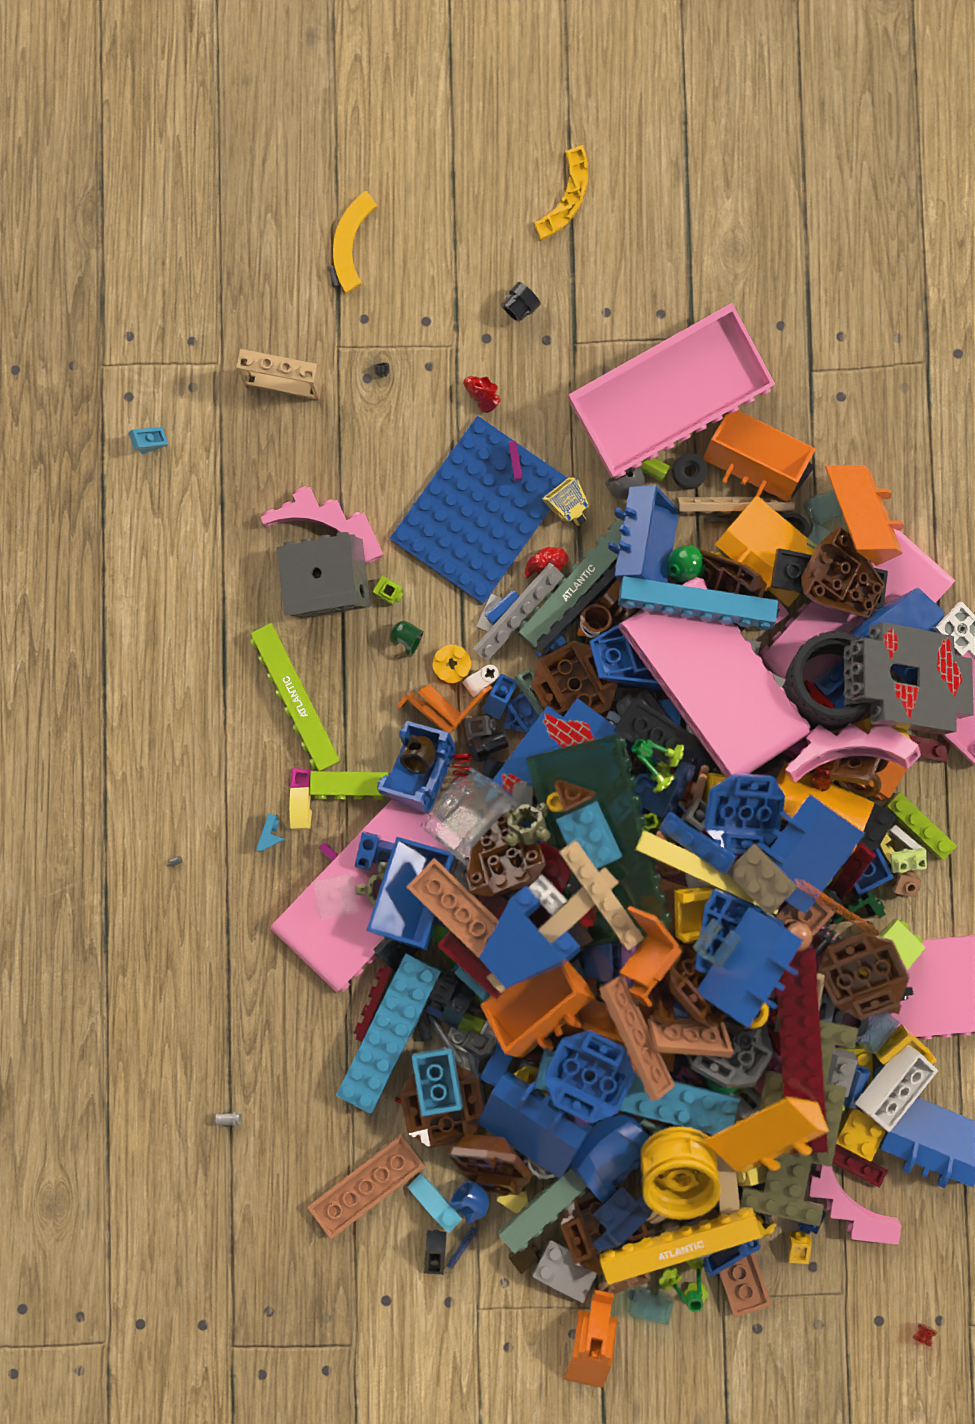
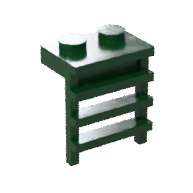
(874, 907)

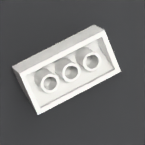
(896, 1087)

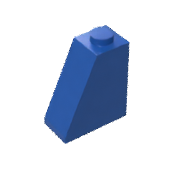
(495, 1066)

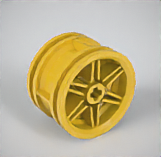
(679, 1173)

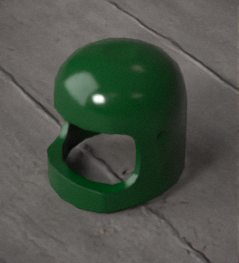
(407, 635)

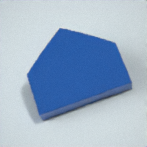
(520, 714)

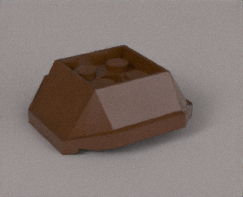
(562, 666)
(682, 984)
(860, 993)
(443, 1127)
(490, 1163)
(581, 1231)

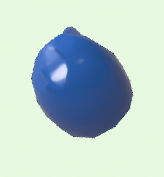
(470, 1201)

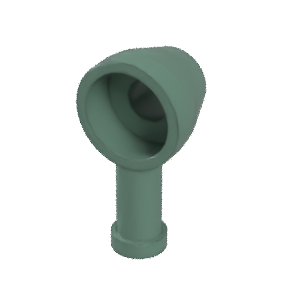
(653, 1128)

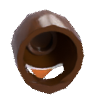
(594, 621)

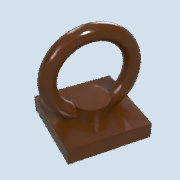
(857, 770)

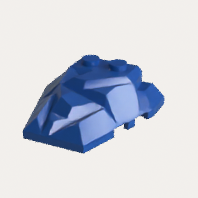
(728, 912)

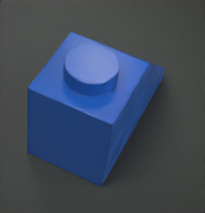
(499, 696)

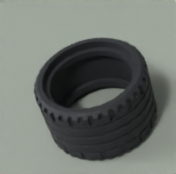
(796, 692)

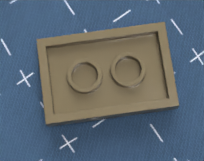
(762, 879)

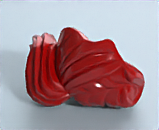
(482, 391)
(547, 555)

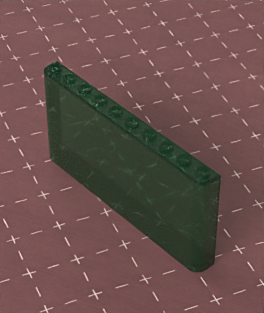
(605, 769)

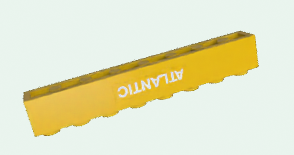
(680, 1245)

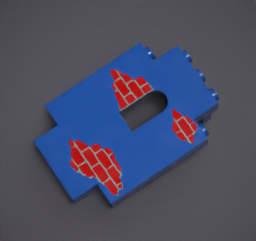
(549, 734)

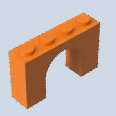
(889, 773)

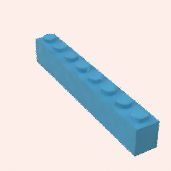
(698, 603)

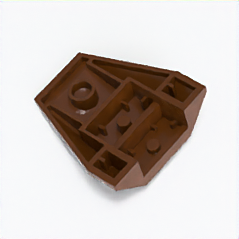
(731, 577)

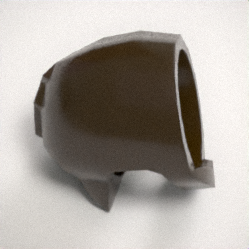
(418, 755)

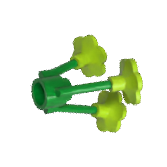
(660, 771)
(695, 1294)

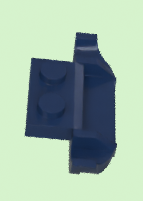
(621, 1218)

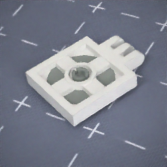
(961, 625)

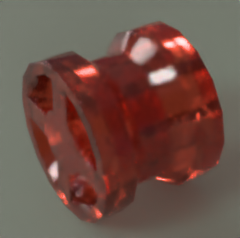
(821, 778)
(924, 1334)

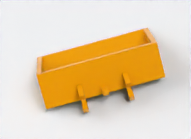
(754, 542)
(844, 802)
(769, 1135)

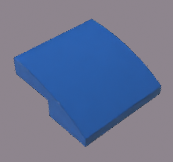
(832, 684)

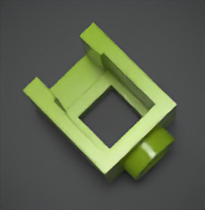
(381, 585)

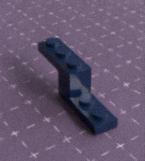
(663, 803)

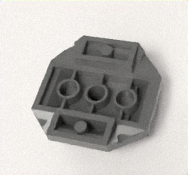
(743, 1066)

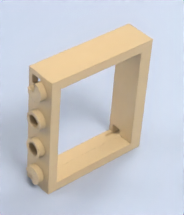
(279, 374)

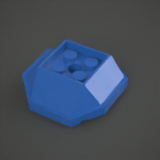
(762, 805)
(595, 1097)

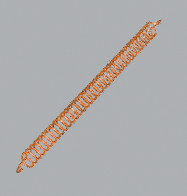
(837, 904)

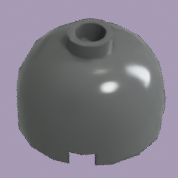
(620, 486)

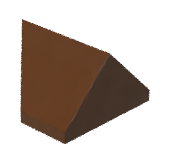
(572, 795)

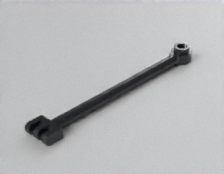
(827, 940)

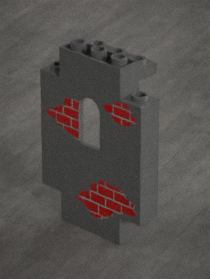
(942, 686)

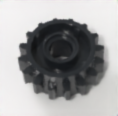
(444, 988)

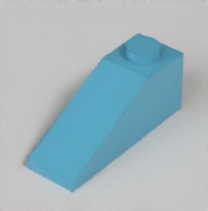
(435, 1202)

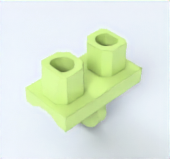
(908, 860)

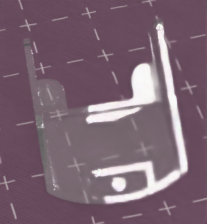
(466, 813)

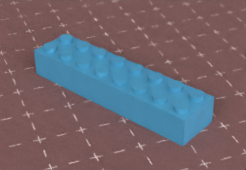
(389, 1032)

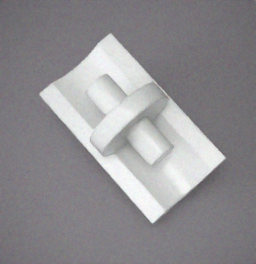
(547, 894)

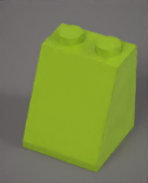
(907, 944)

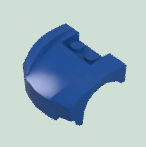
(609, 1154)

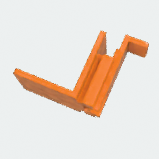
(439, 710)
(651, 957)
(593, 1342)

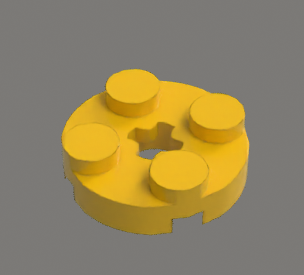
(446, 673)

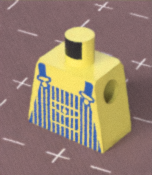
(568, 501)

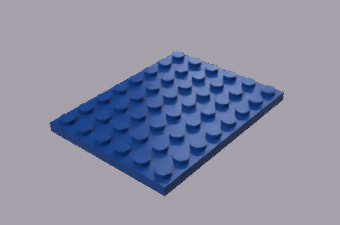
(474, 515)

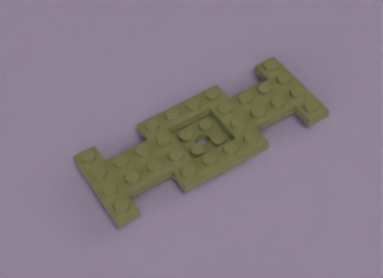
(787, 1186)

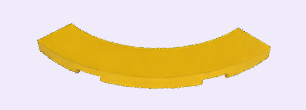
(572, 198)
(344, 240)

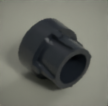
(520, 302)

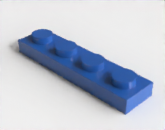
(697, 842)

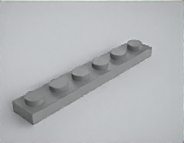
(518, 612)

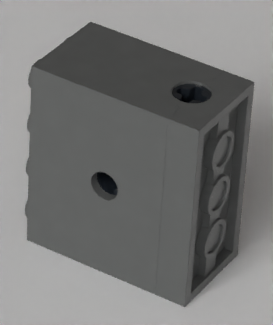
(323, 576)

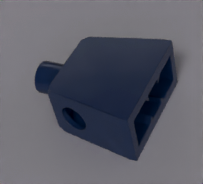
(602, 961)

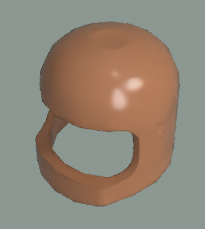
(800, 930)

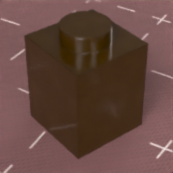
(526, 1258)

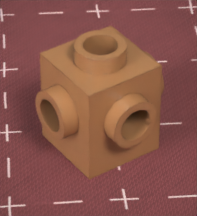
(905, 884)

